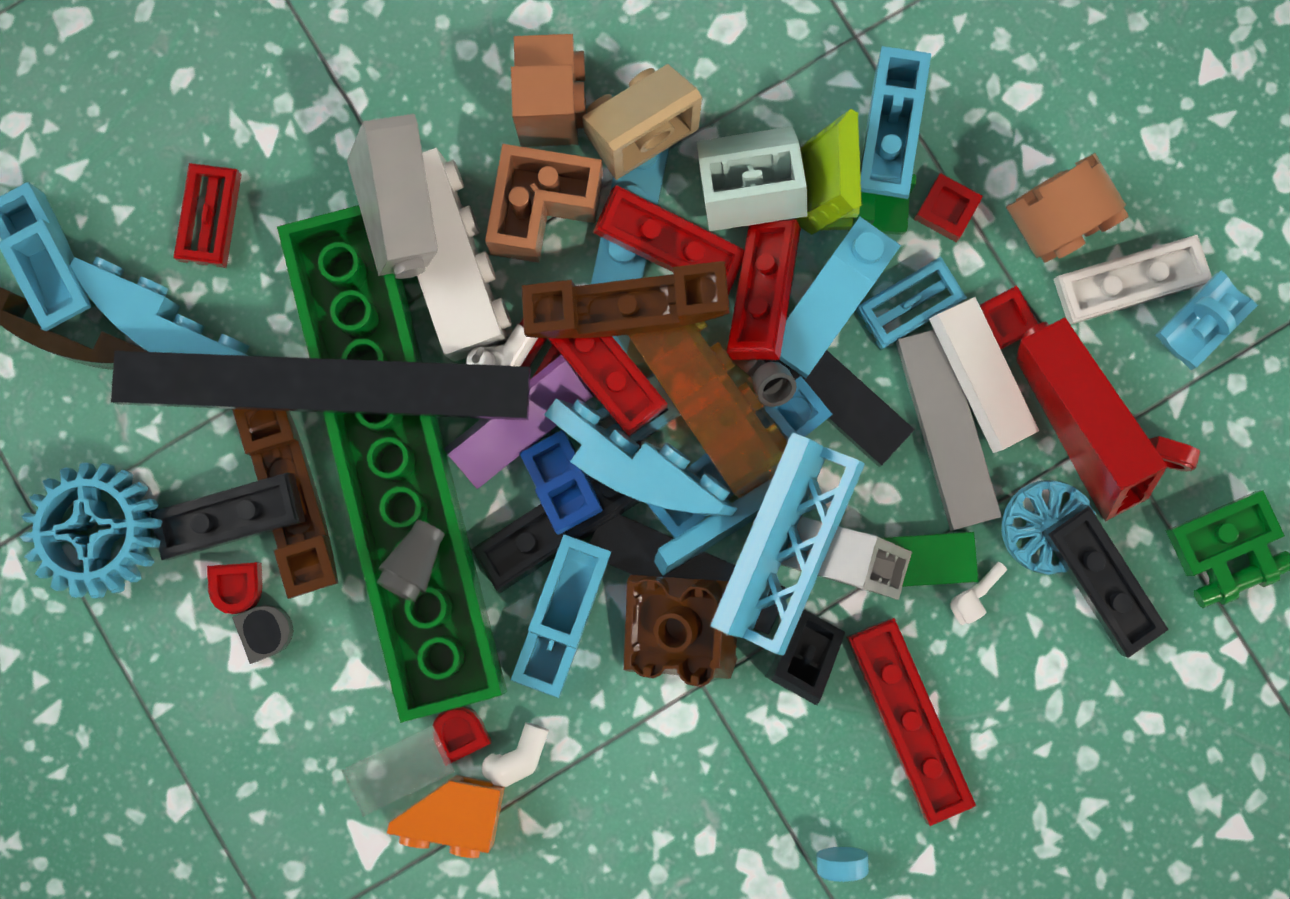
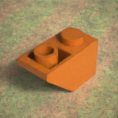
(455, 814)

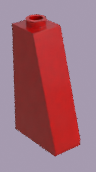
(1089, 419)

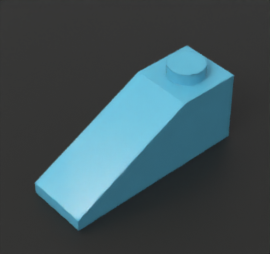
(894, 121)
(835, 295)

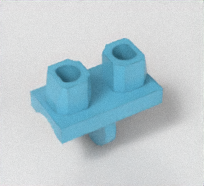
(1205, 320)

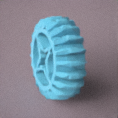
(87, 511)

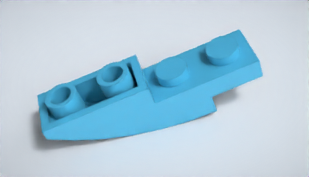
(146, 313)
(651, 475)

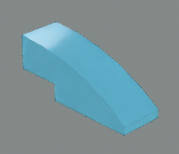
(40, 256)
(561, 616)

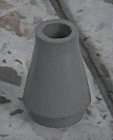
(411, 563)

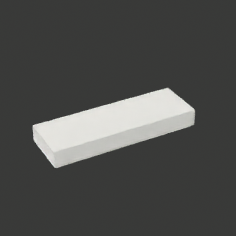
(1133, 279)
(984, 375)

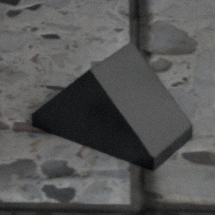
(807, 658)

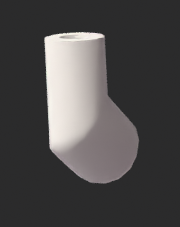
(510, 354)

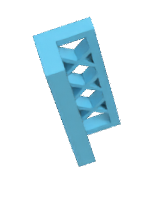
(771, 536)

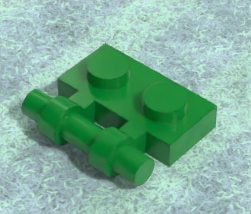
(1227, 533)

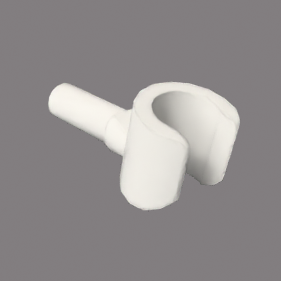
(967, 605)

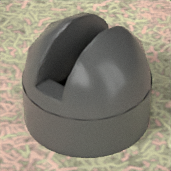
(773, 384)

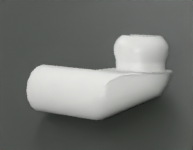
(519, 763)

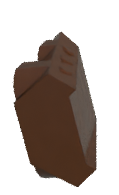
(672, 629)

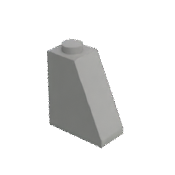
(394, 195)
(858, 560)

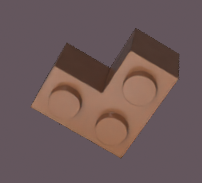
(545, 90)
(537, 186)

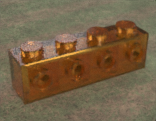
(714, 405)

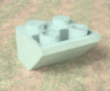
(752, 178)

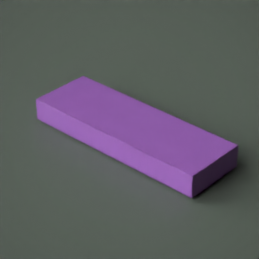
(497, 442)

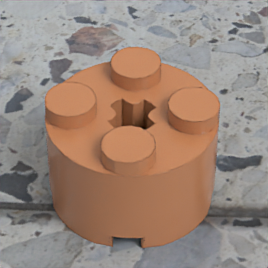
(1066, 208)

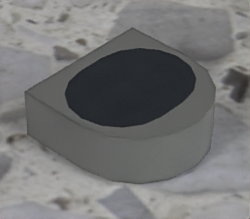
(263, 632)

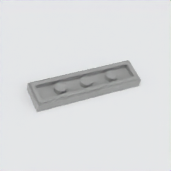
(948, 432)

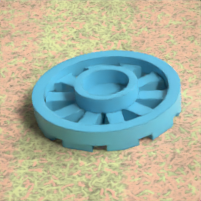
(1037, 522)

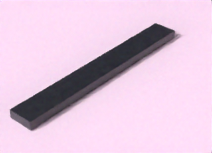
(321, 385)

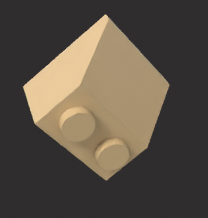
(642, 119)

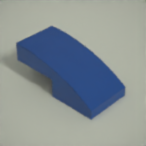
(559, 483)

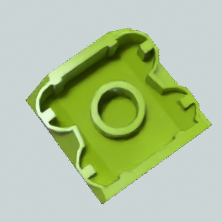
(832, 176)

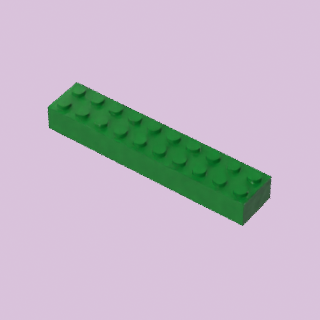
(393, 473)

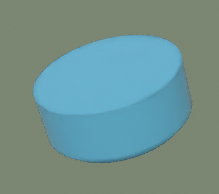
(842, 864)

